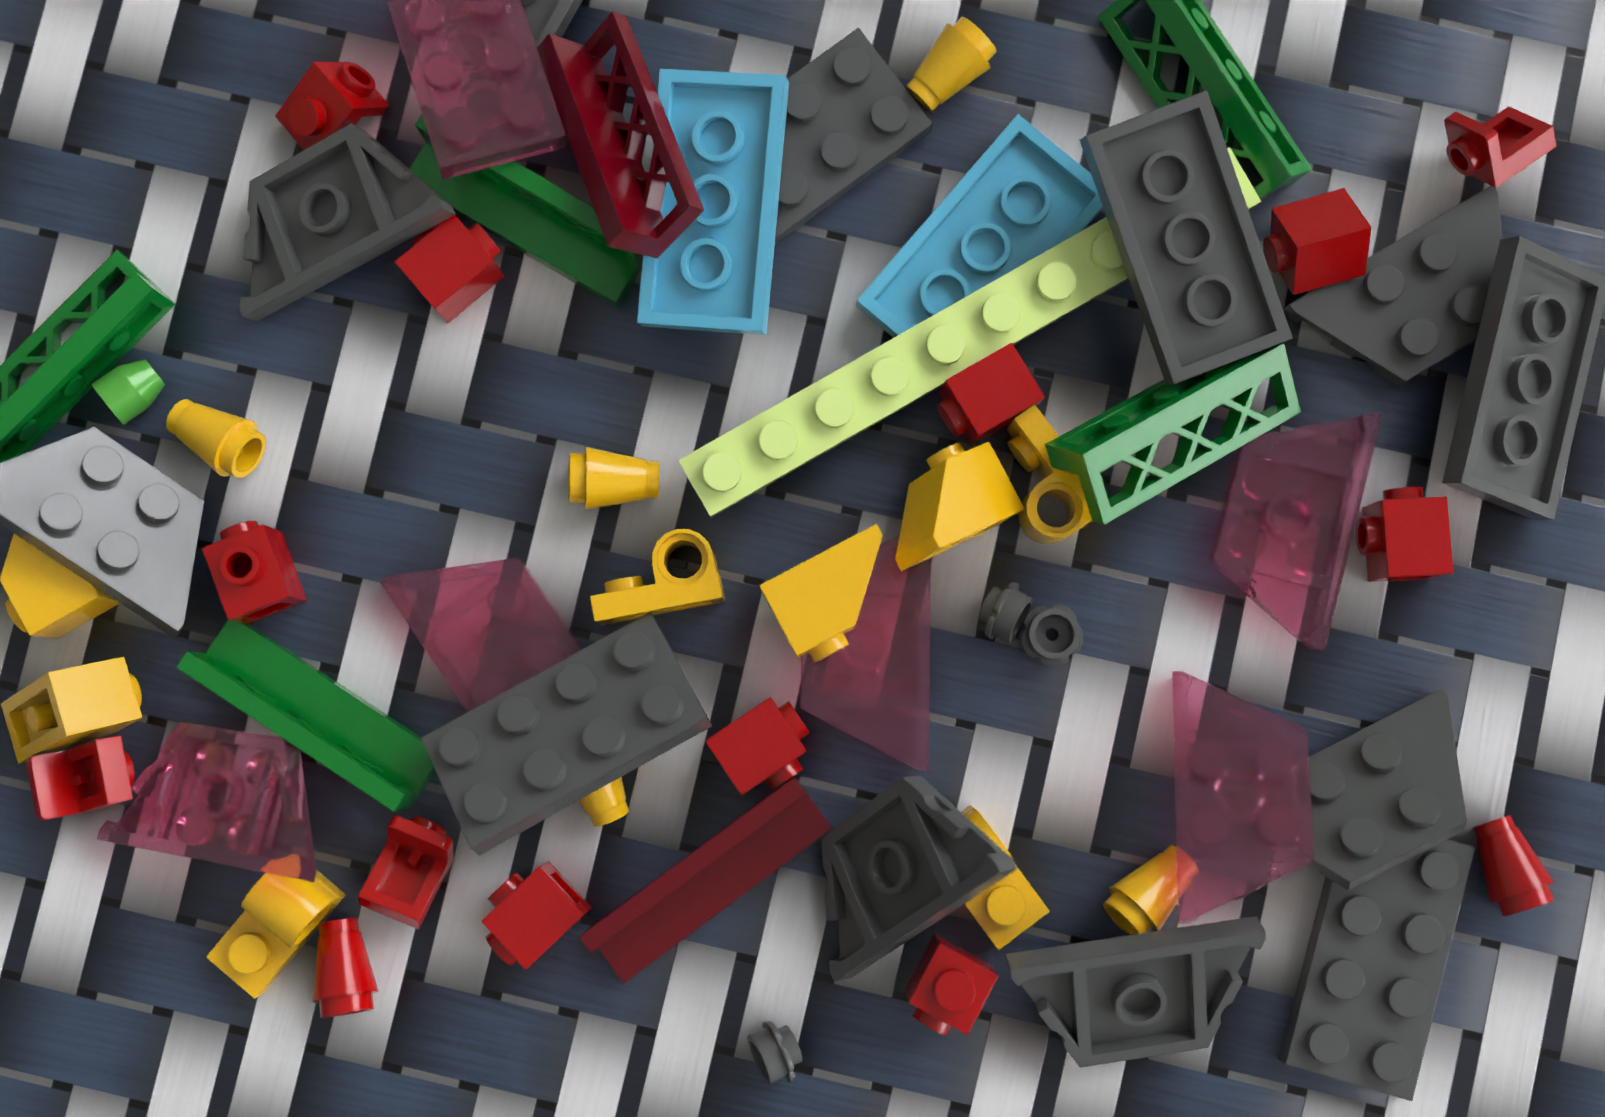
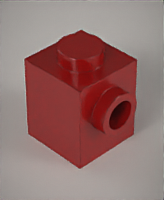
(1317, 241)
(452, 265)
(988, 395)
(1405, 536)
(253, 572)
(761, 746)
(532, 914)
(949, 987)

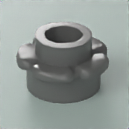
(1005, 612)
(1069, 633)
(775, 1052)

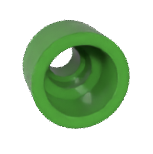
(129, 389)

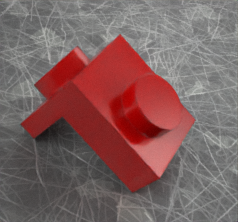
(329, 100)
(1498, 146)
(80, 778)
(408, 870)

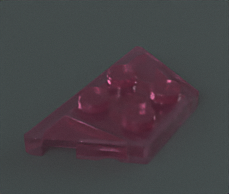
(1294, 520)
(482, 625)
(882, 678)
(1237, 797)
(222, 802)

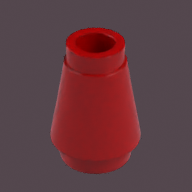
(1511, 867)
(342, 970)

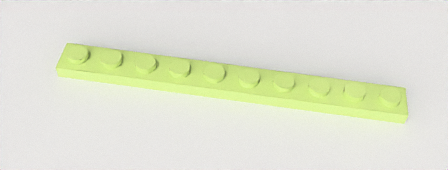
(910, 365)

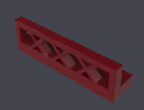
(612, 150)
(707, 880)

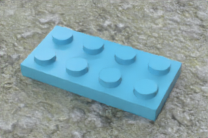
(733, 147)
(998, 216)

